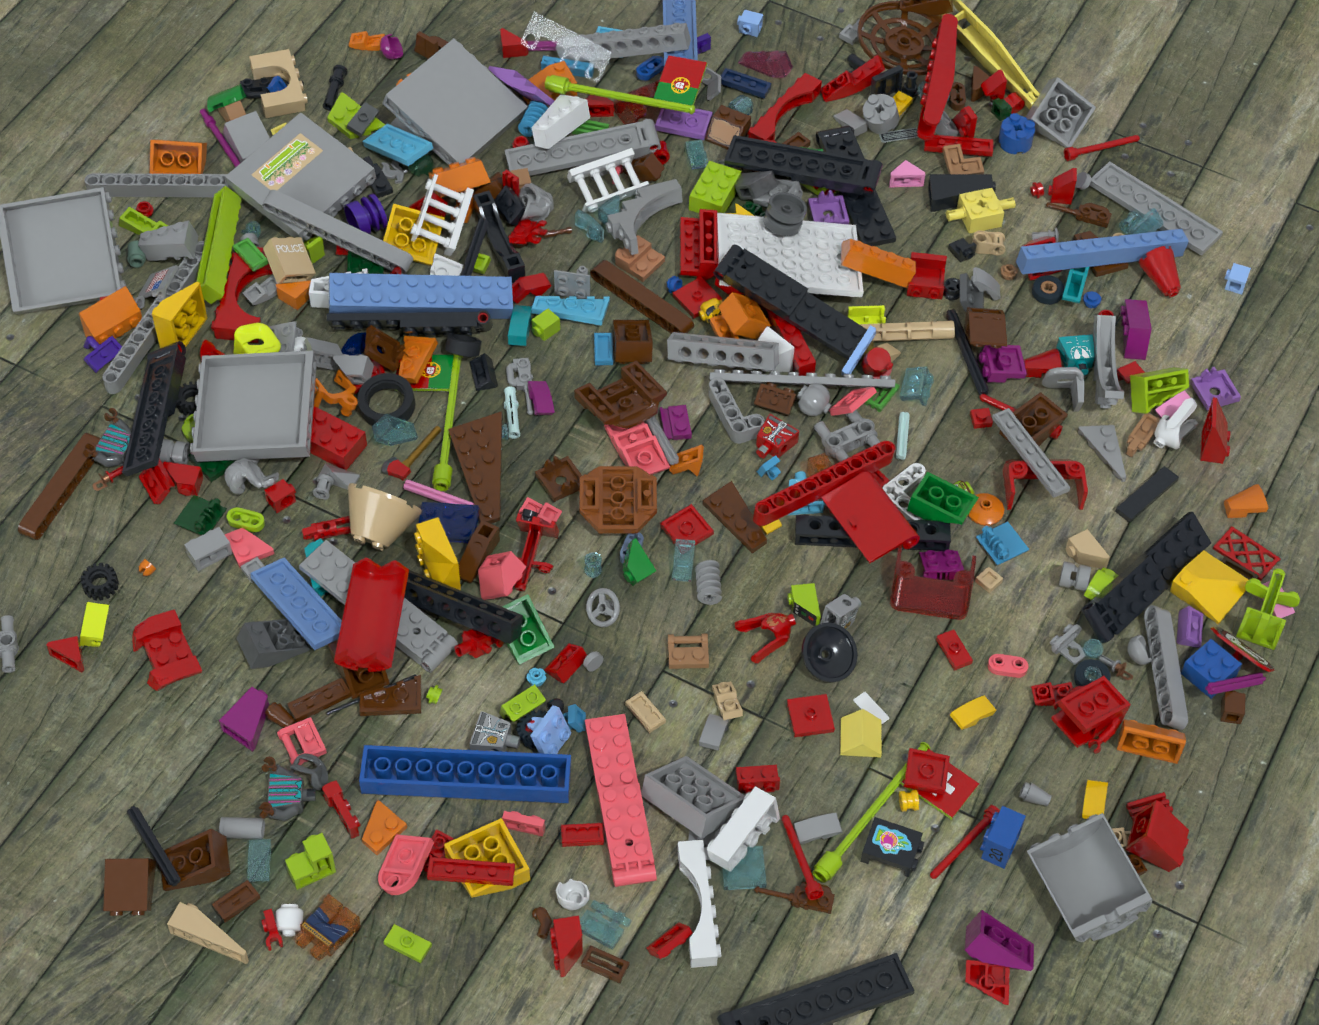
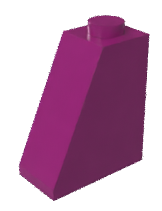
(246, 718)

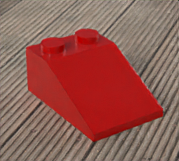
(1215, 435)

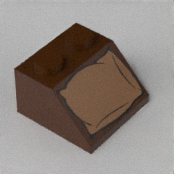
(725, 124)

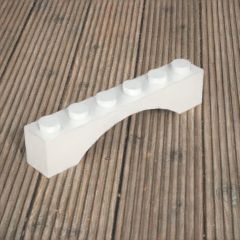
(702, 943)

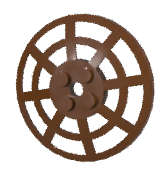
(897, 36)

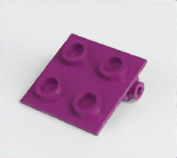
(939, 562)

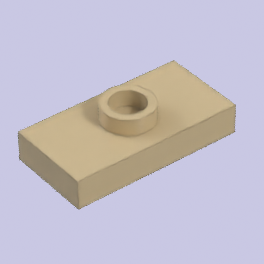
(645, 712)

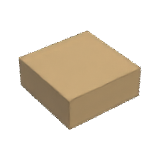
(989, 580)

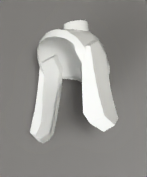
(1170, 432)

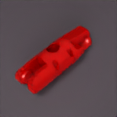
(318, 531)

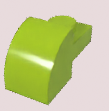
(1099, 582)

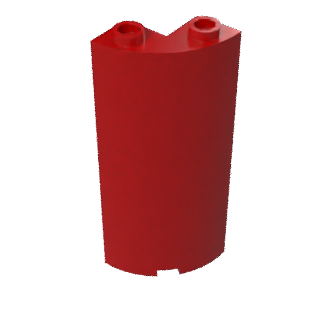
(371, 615)

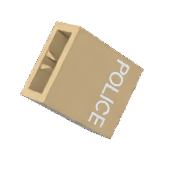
(289, 260)

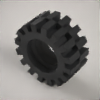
(184, 393)
(99, 590)

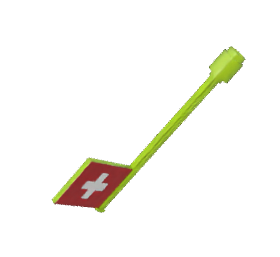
(958, 790)

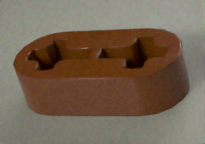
(957, 96)

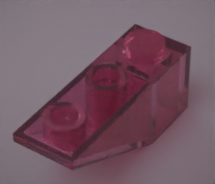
(770, 63)

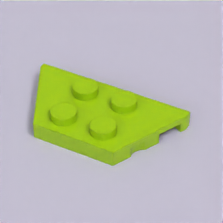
(344, 111)

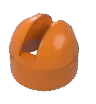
(147, 567)

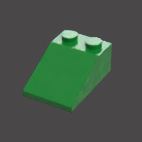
(941, 501)
(534, 637)

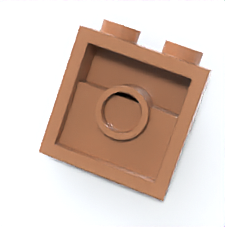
(640, 264)

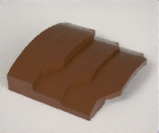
(624, 401)

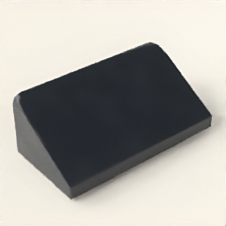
(483, 373)

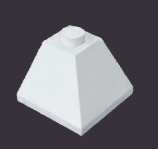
(786, 350)

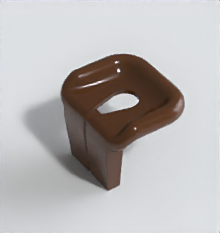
(427, 45)

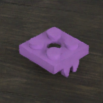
(828, 203)
(1217, 380)

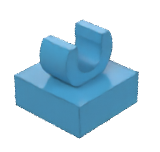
(770, 468)
(576, 718)

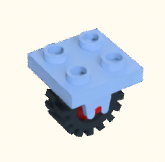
(544, 730)

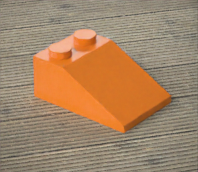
(558, 69)

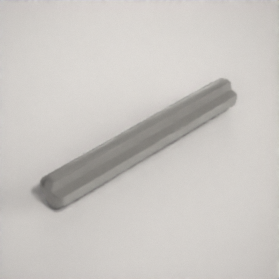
(663, 441)

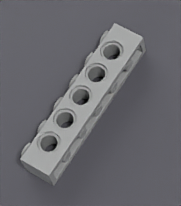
(731, 346)

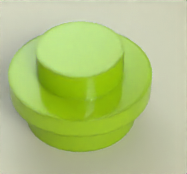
(434, 694)

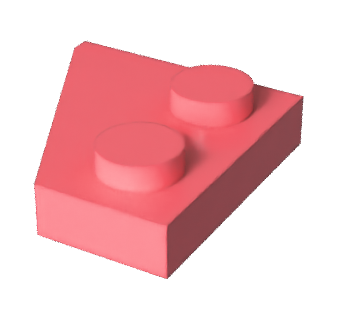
(247, 546)

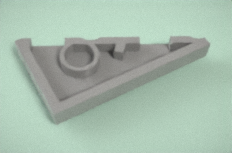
(1105, 444)

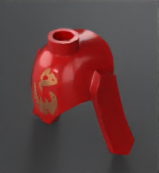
(776, 622)

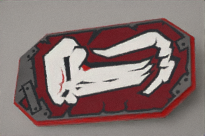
(1242, 649)

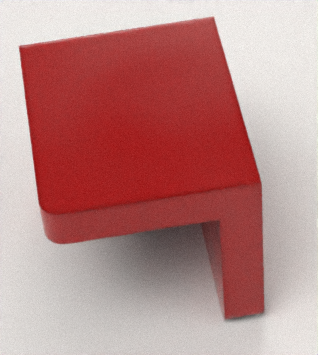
(1130, 369)

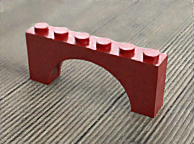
(229, 314)

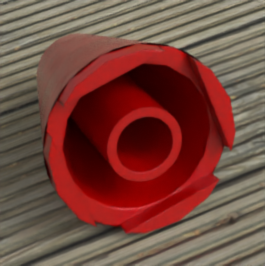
(1162, 270)

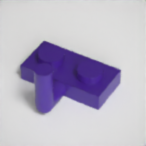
(102, 353)

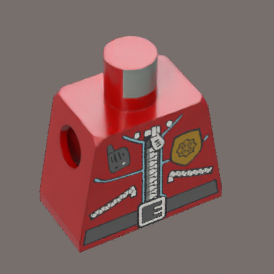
(775, 437)

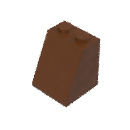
(361, 680)
(128, 885)

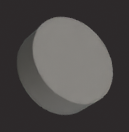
(1083, 181)
(593, 661)

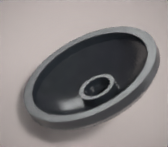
(838, 648)

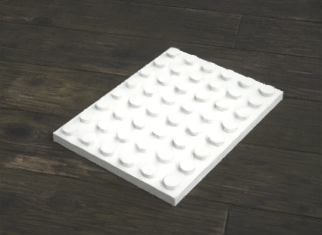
(807, 257)

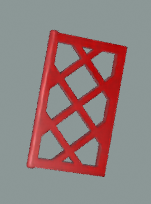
(1245, 539)

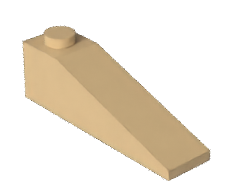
(194, 926)

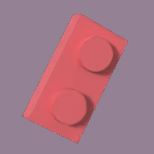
(523, 823)

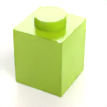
(545, 324)

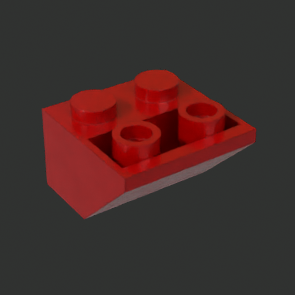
(566, 943)

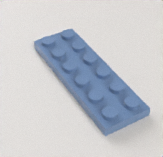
(298, 603)

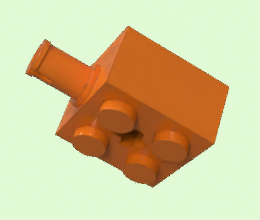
(743, 316)

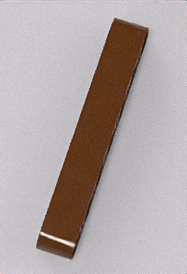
(641, 298)
(58, 490)

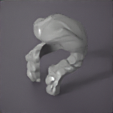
(246, 469)

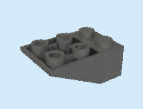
(270, 642)

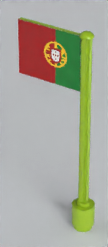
(675, 90)
(441, 375)

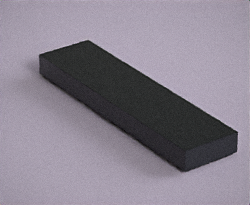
(1147, 494)

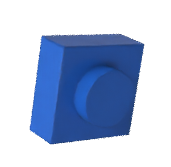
(276, 84)

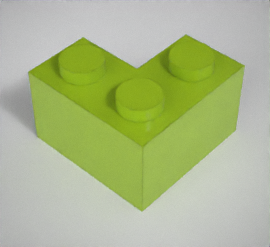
(313, 863)

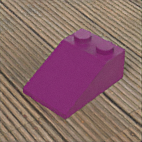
(998, 944)

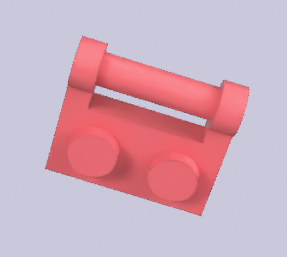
(307, 737)

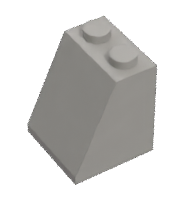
(245, 135)

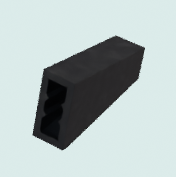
(945, 188)

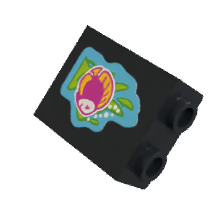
(893, 845)

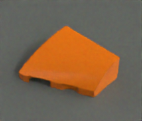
(1247, 501)

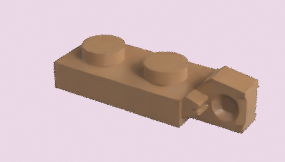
(1142, 434)

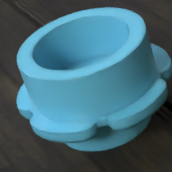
(538, 681)

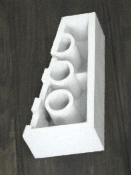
(560, 120)
(743, 829)

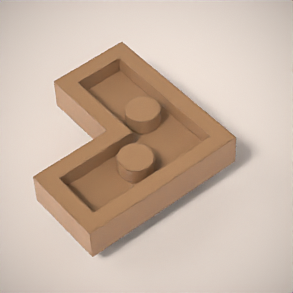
(958, 165)

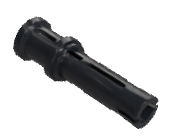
(336, 82)

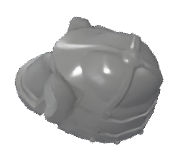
(537, 202)

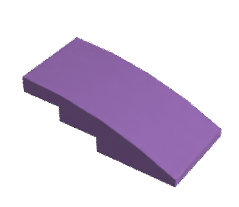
(521, 85)

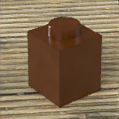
(1232, 707)

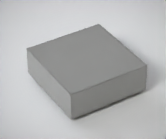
(251, 566)

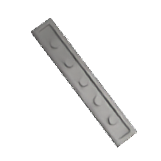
(1031, 453)

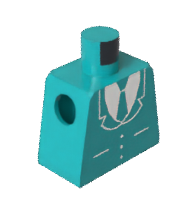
(1077, 351)

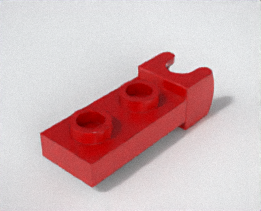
(334, 798)

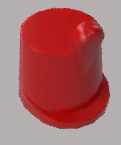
(877, 363)

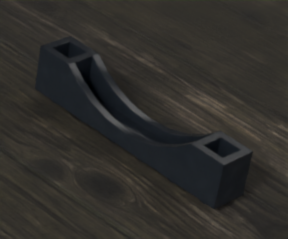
(507, 256)

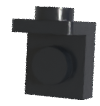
(962, 249)

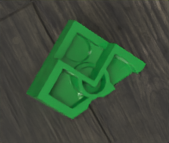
(225, 97)

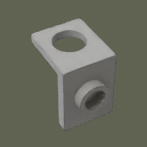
(713, 83)

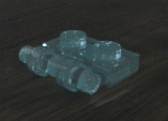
(600, 929)

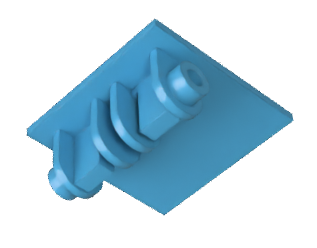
(1002, 542)

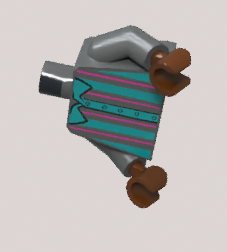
(113, 444)
(285, 793)

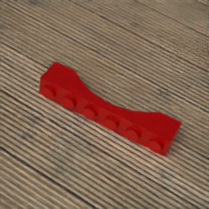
(802, 92)

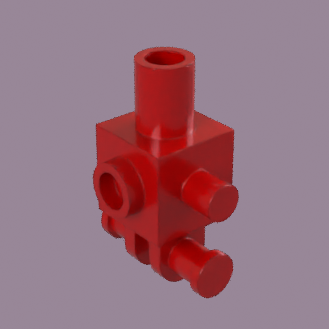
(476, 644)

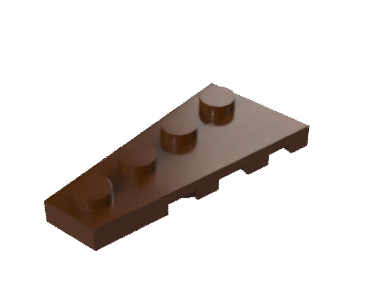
(734, 514)

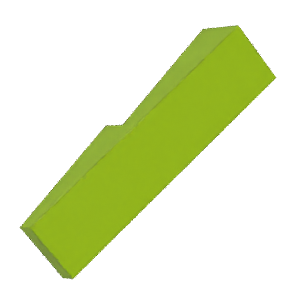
(137, 222)

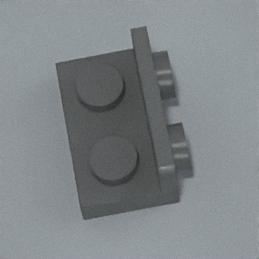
(969, 294)

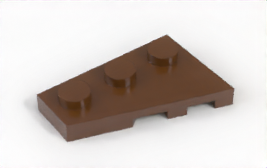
(394, 700)

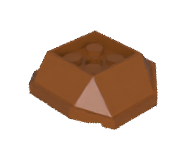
(618, 498)

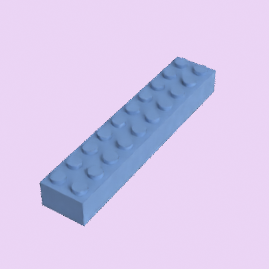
(419, 294)

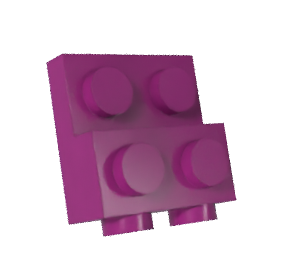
(1002, 363)

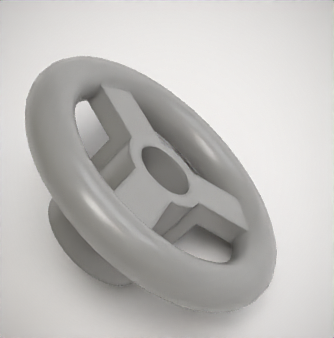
(605, 607)

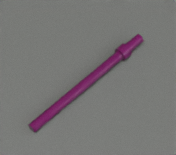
(211, 123)

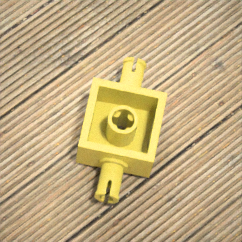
(980, 210)

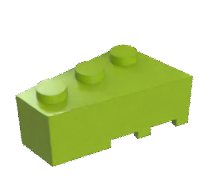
(1154, 387)

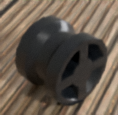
(952, 289)

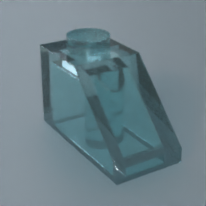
(393, 430)

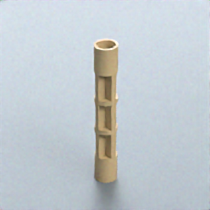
(913, 330)

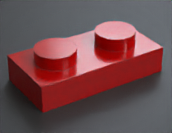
(668, 941)

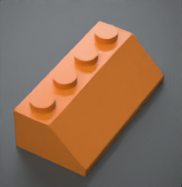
(877, 262)

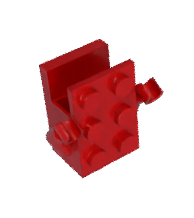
(1091, 713)

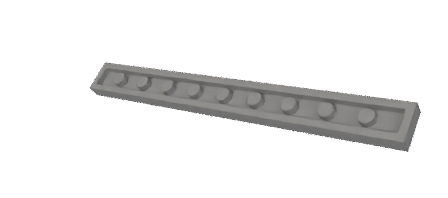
(794, 379)

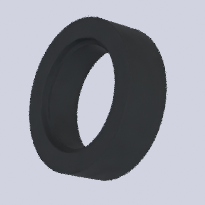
(381, 382)

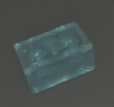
(917, 384)

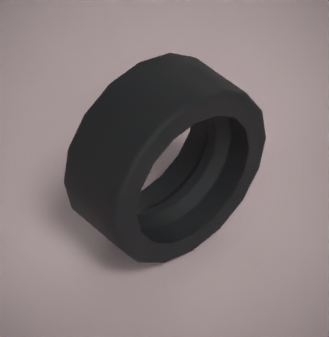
(463, 345)

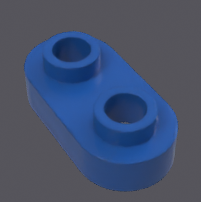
(650, 68)

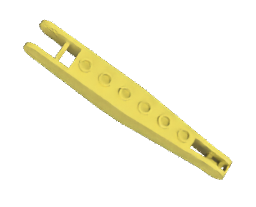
(992, 53)

